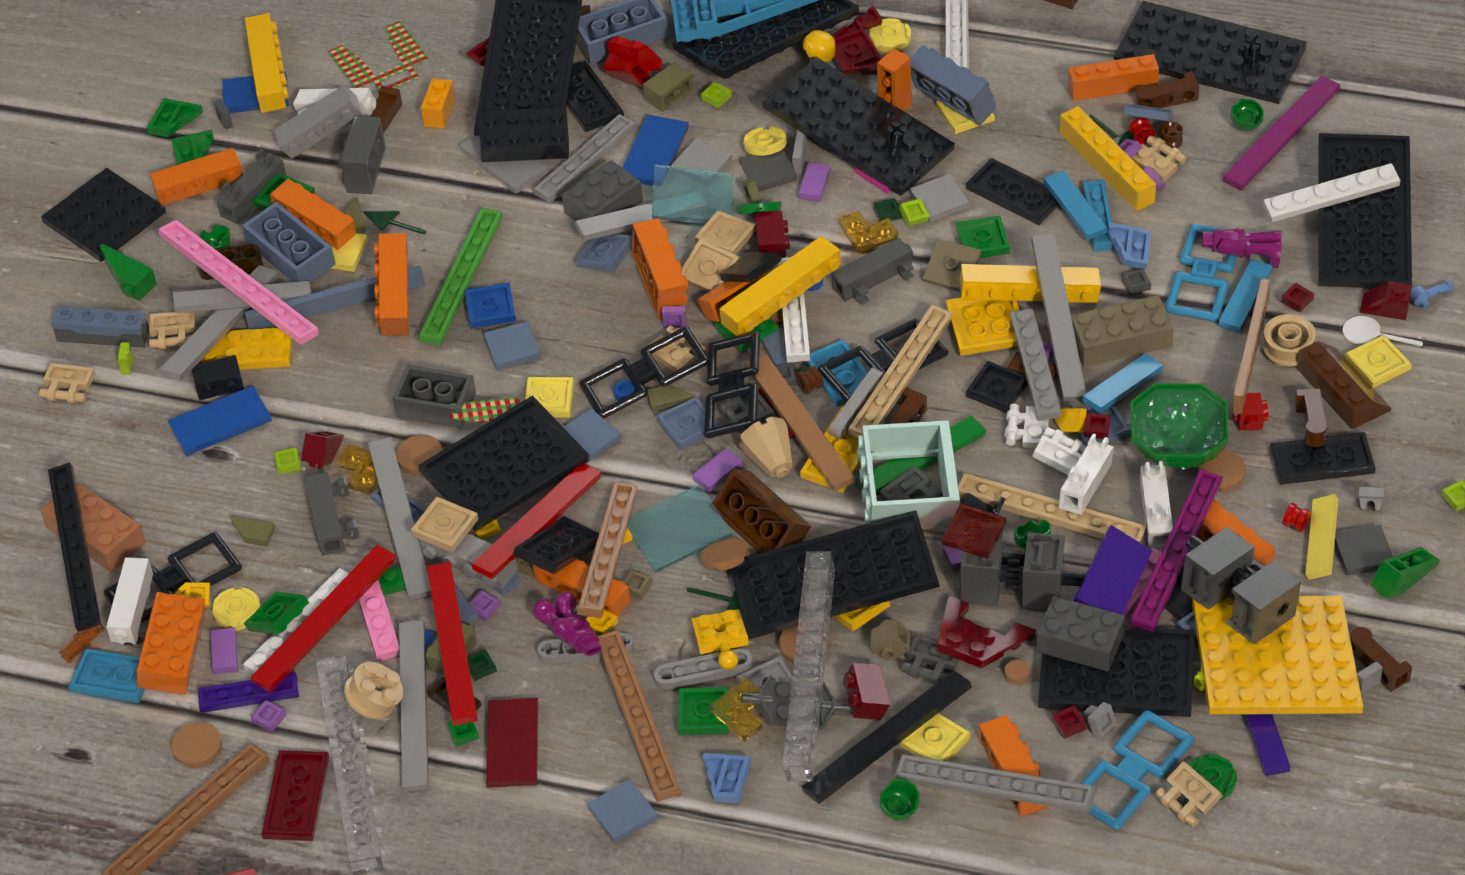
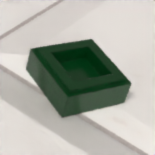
(887, 209)
(481, 665)

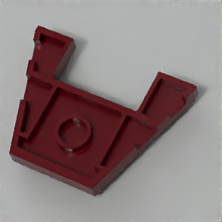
(854, 47)
(974, 643)

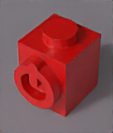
(1253, 414)

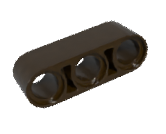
(244, 256)

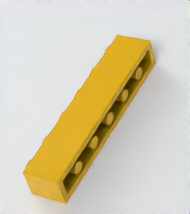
(265, 62)
(1107, 158)
(1022, 283)
(780, 286)

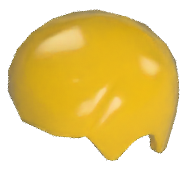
(819, 45)

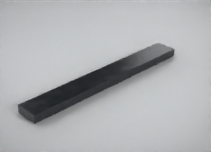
(74, 547)
(886, 736)

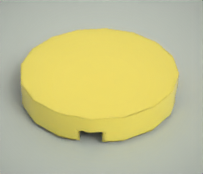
(890, 35)
(764, 142)
(235, 607)

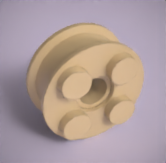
(1285, 337)
(373, 690)

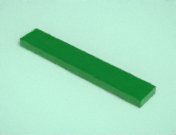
(961, 435)

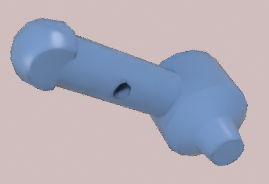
(1420, 296)

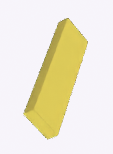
(1322, 537)

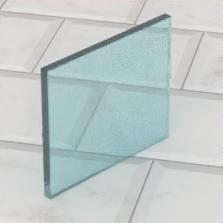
(690, 194)
(678, 528)

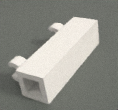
(308, 97)
(1086, 476)
(1155, 504)
(130, 600)

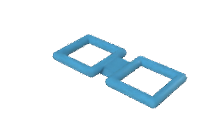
(1202, 274)
(1135, 767)

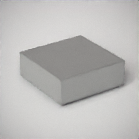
(1369, 676)

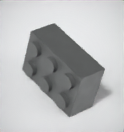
(362, 154)
(602, 192)
(426, 392)
(1080, 633)

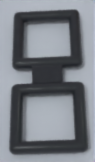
(880, 360)
(643, 372)
(732, 384)
(176, 575)

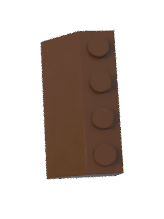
(1340, 384)
(758, 513)

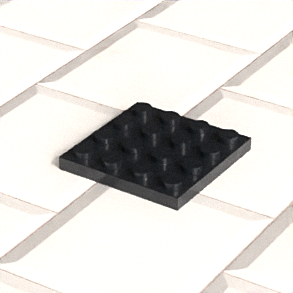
(103, 212)

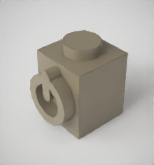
(890, 639)

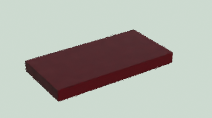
(512, 742)
(295, 795)

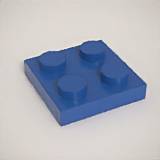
(490, 305)

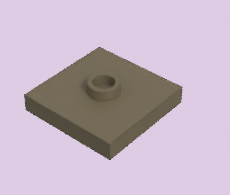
(946, 263)

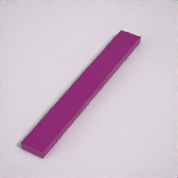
(1281, 133)
(1174, 552)

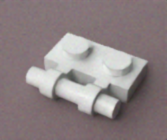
(1032, 430)
(1059, 450)

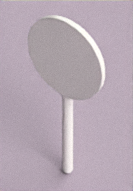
(1365, 329)

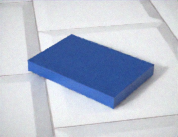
(241, 94)

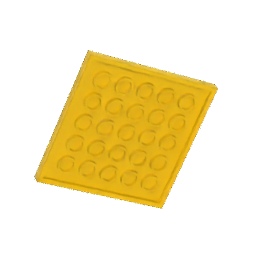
(1293, 670)

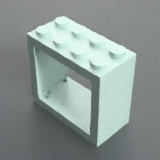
(909, 441)

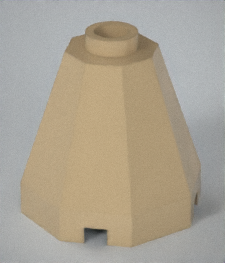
(768, 446)

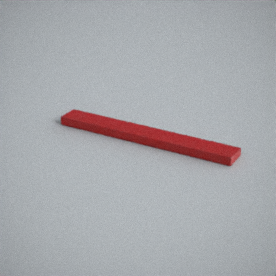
(536, 519)
(323, 618)
(452, 644)

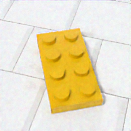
(254, 348)
(846, 449)

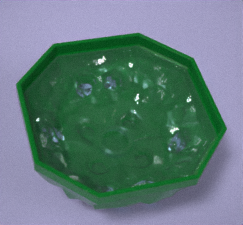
(1179, 424)

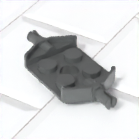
(775, 698)

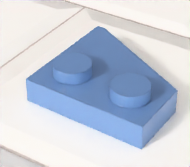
(1131, 244)
(727, 775)

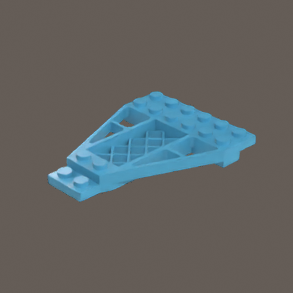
(699, 17)

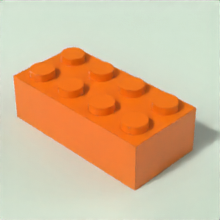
(658, 265)
(391, 284)
(171, 643)

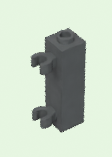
(239, 197)
(873, 269)
(324, 512)

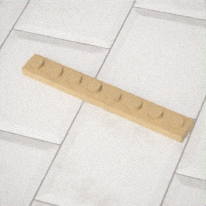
(902, 370)
(1043, 507)

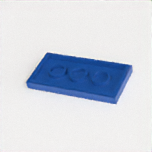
(655, 144)
(219, 420)

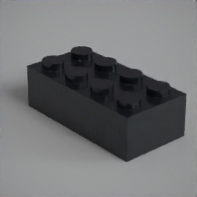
(524, 134)

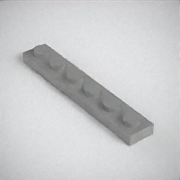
(1035, 364)

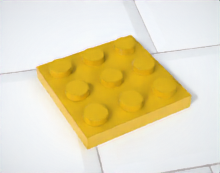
(982, 324)

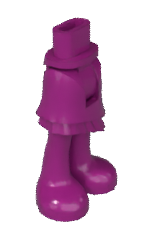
(1241, 244)
(566, 625)

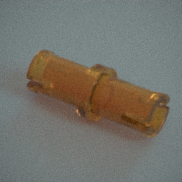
(80, 642)

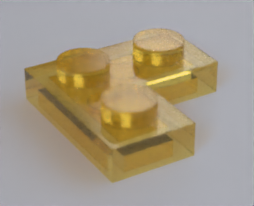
(867, 236)
(360, 461)
(737, 714)

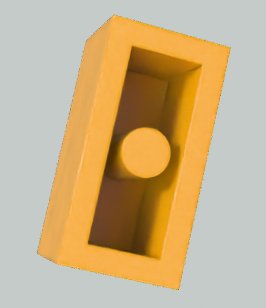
(438, 103)

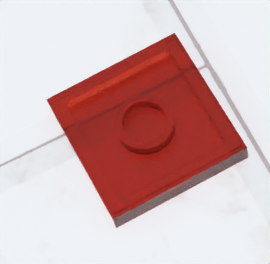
(974, 531)

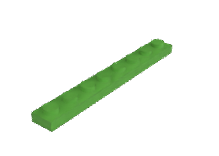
(460, 276)

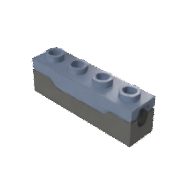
(100, 326)

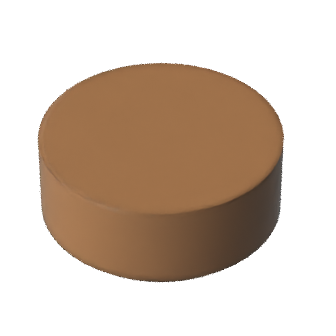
(1017, 672)

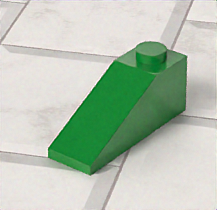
(131, 276)
(1403, 571)

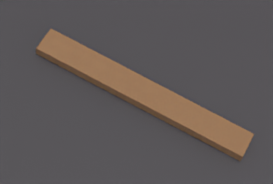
(1251, 346)
(802, 425)
(607, 550)
(638, 716)
(189, 813)

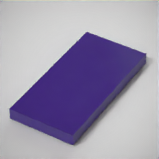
(1113, 572)

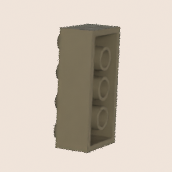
(1122, 330)

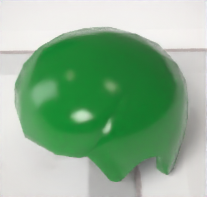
(1247, 114)
(218, 237)
(1021, 531)
(899, 799)

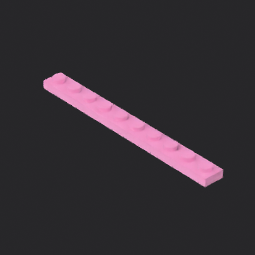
(238, 282)

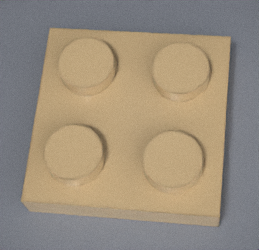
(726, 232)
(705, 264)
(444, 524)

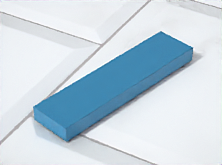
(1096, 195)
(1075, 205)
(1244, 296)
(1122, 383)

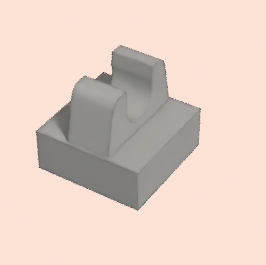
(1370, 494)
(1100, 719)

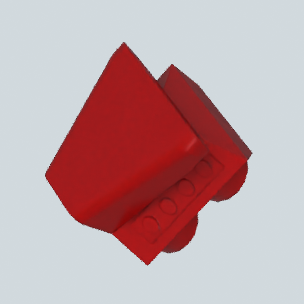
(631, 61)

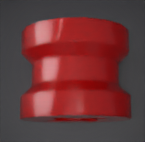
(1141, 130)
(1296, 517)

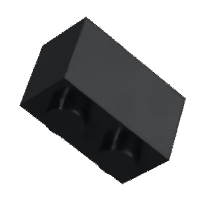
(217, 377)

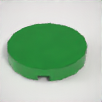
(759, 207)
(1217, 772)

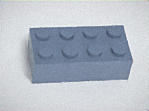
(629, 19)
(952, 85)
(289, 244)

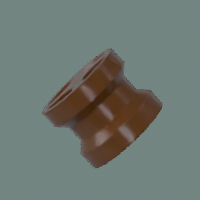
(1172, 134)
(809, 380)

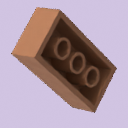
(107, 530)

